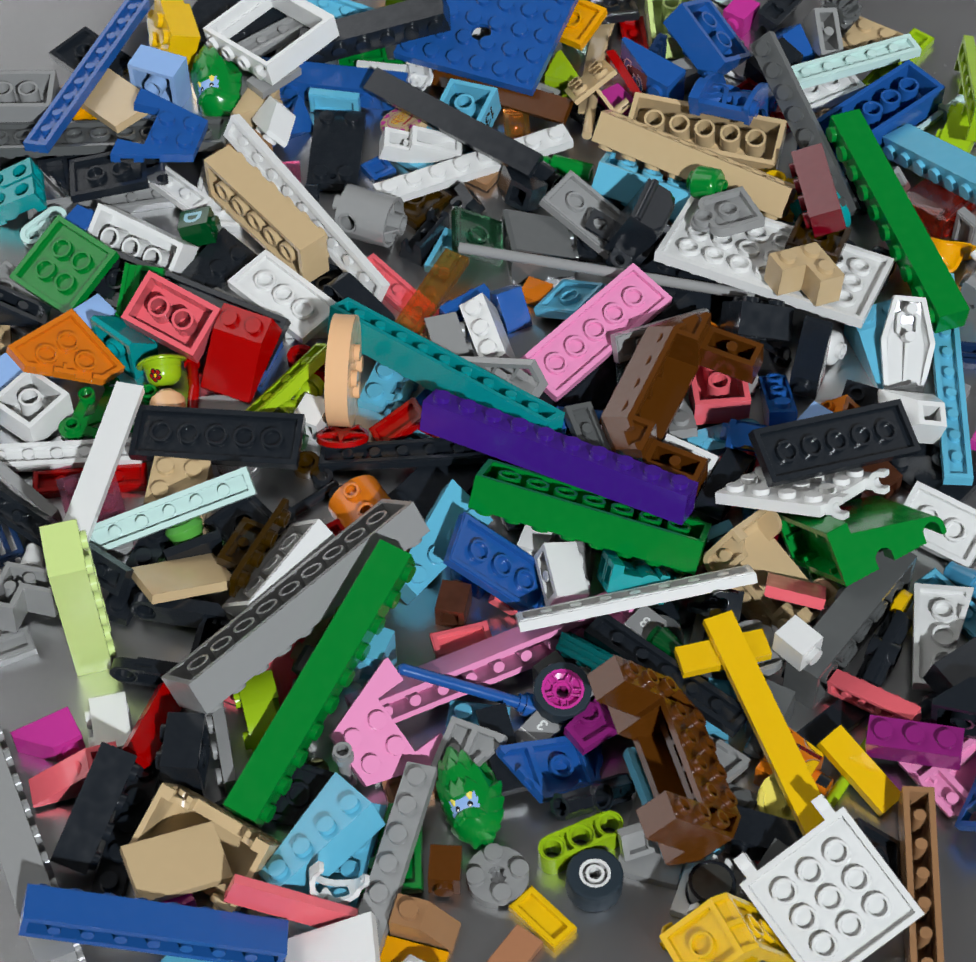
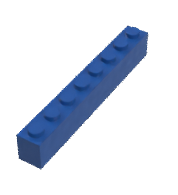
(151, 926)

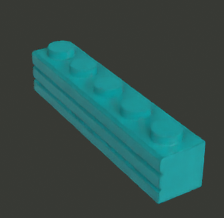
(581, 650)

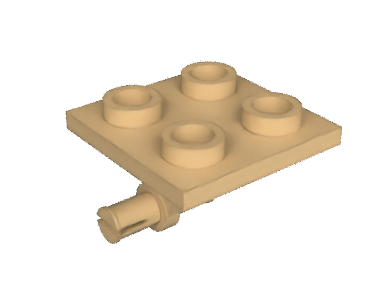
(596, 76)

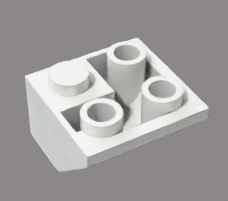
(924, 412)

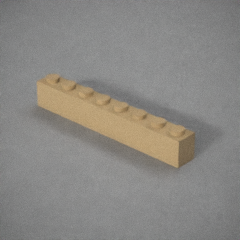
(680, 157)

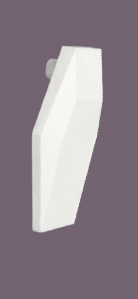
(906, 342)

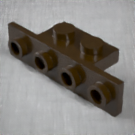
(248, 546)

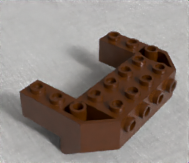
(658, 382)
(692, 800)

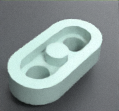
(39, 224)

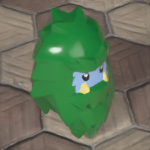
(215, 83)
(469, 798)

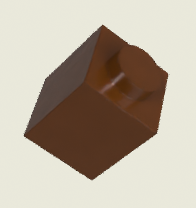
(445, 870)

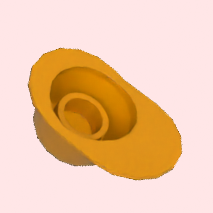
(953, 252)

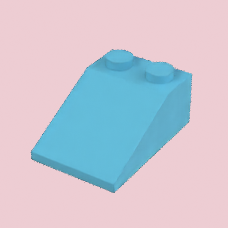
(866, 341)

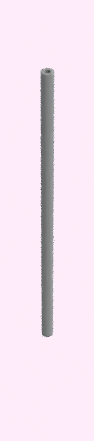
(599, 270)

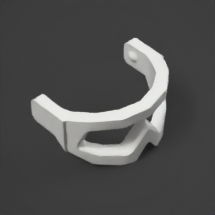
(354, 885)

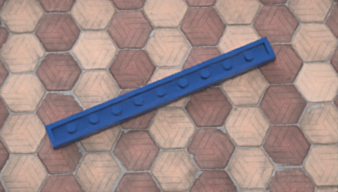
(86, 76)

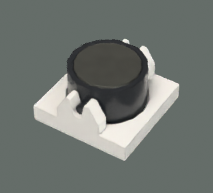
(705, 880)

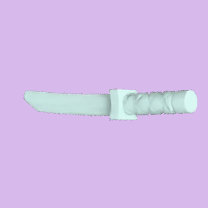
(941, 114)

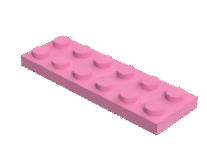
(584, 337)

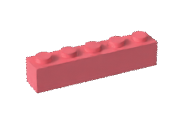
(871, 698)

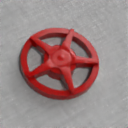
(342, 436)

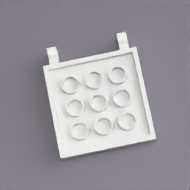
(805, 497)
(830, 892)

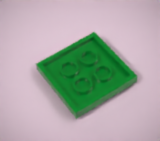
(64, 265)

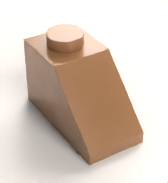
(423, 923)

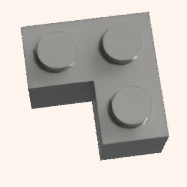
(23, 591)

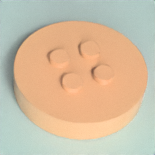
(343, 370)

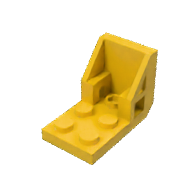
(724, 931)

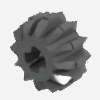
(847, 10)

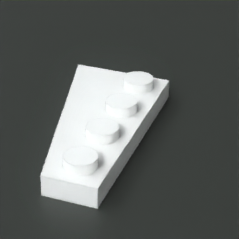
(937, 625)

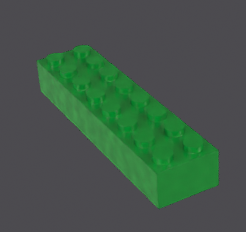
(587, 517)

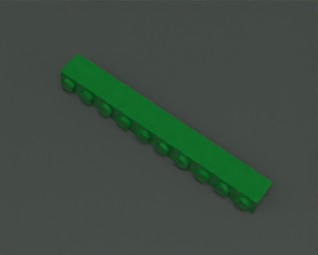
(897, 220)
(320, 684)

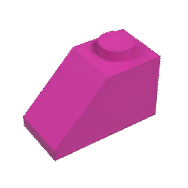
(50, 737)

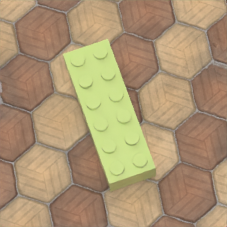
(78, 596)

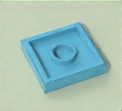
(566, 298)

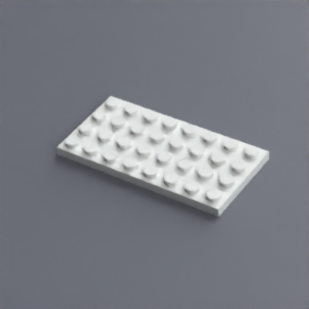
(743, 258)

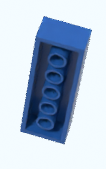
(892, 101)

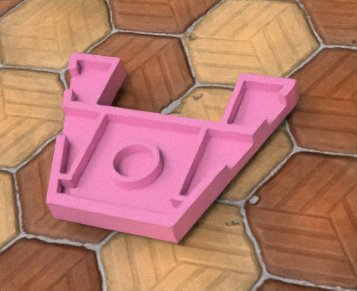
(374, 736)

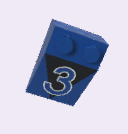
(652, 72)

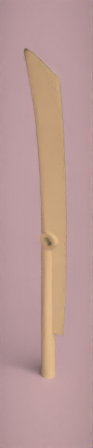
(596, 51)

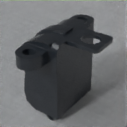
(638, 226)

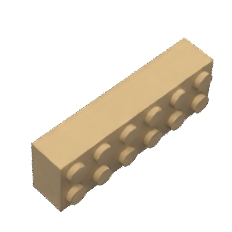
(753, 144)
(266, 213)

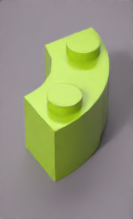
(956, 129)
(259, 707)

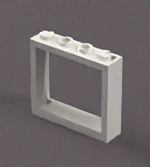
(243, 13)

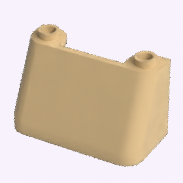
(754, 544)
(243, 844)

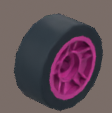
(568, 679)

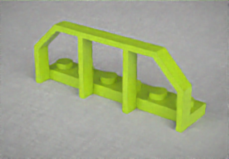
(967, 66)

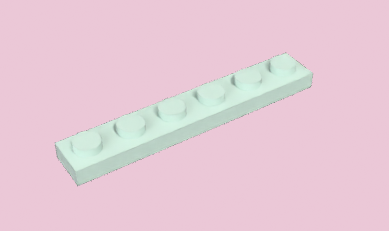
(856, 60)
(173, 509)

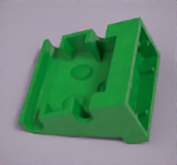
(849, 547)

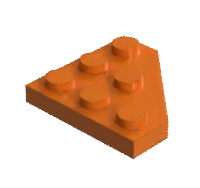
(66, 351)

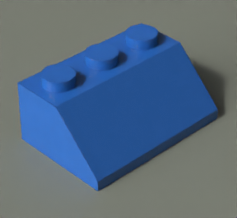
(706, 37)

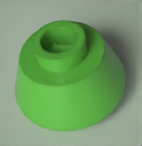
(185, 531)

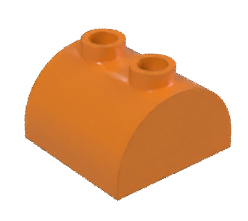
(355, 498)

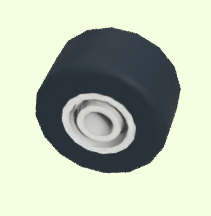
(598, 891)

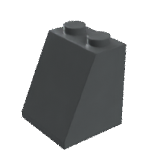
(537, 236)

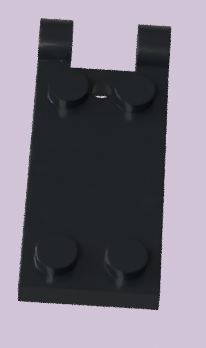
(335, 151)

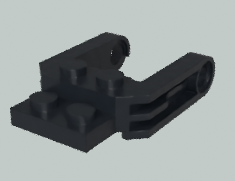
(187, 612)

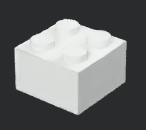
(33, 407)

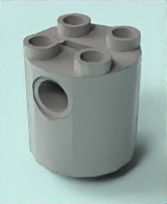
(370, 215)

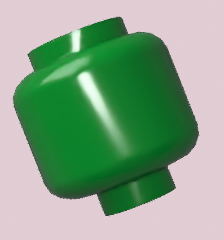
(706, 181)

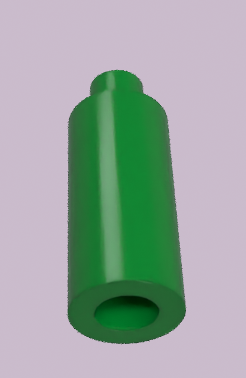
(564, 165)

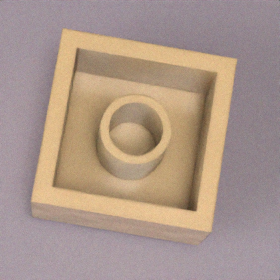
(174, 475)

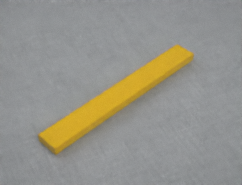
(765, 718)

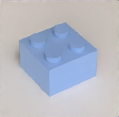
(161, 74)

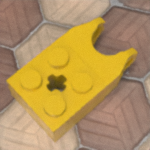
(173, 29)

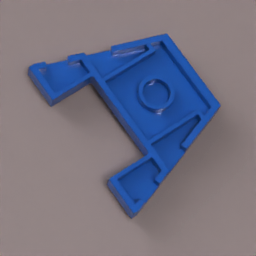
(173, 136)

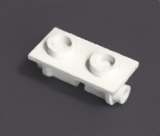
(419, 76)

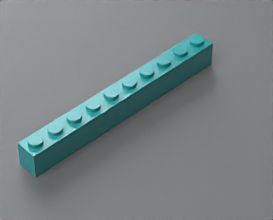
(441, 369)

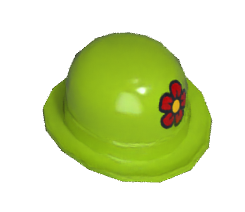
(162, 369)

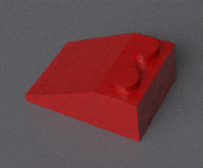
(239, 352)

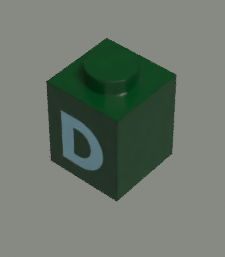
(199, 226)

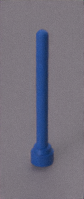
(522, 703)

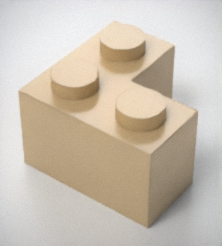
(806, 270)

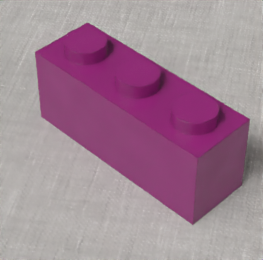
(914, 742)

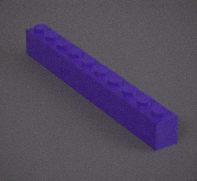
(559, 456)

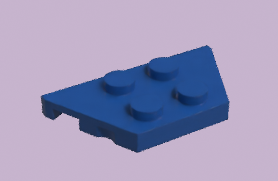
(550, 765)

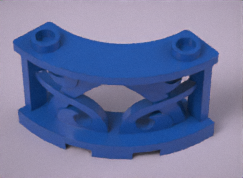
(716, 98)

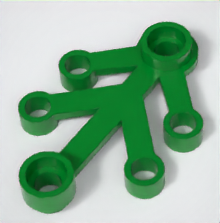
(82, 423)

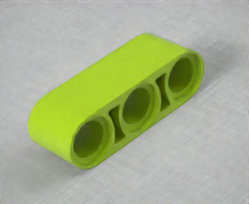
(588, 830)

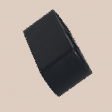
(348, 286)
(729, 469)

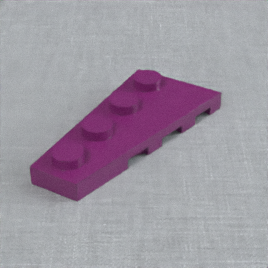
(590, 727)

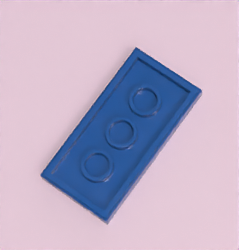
(494, 564)

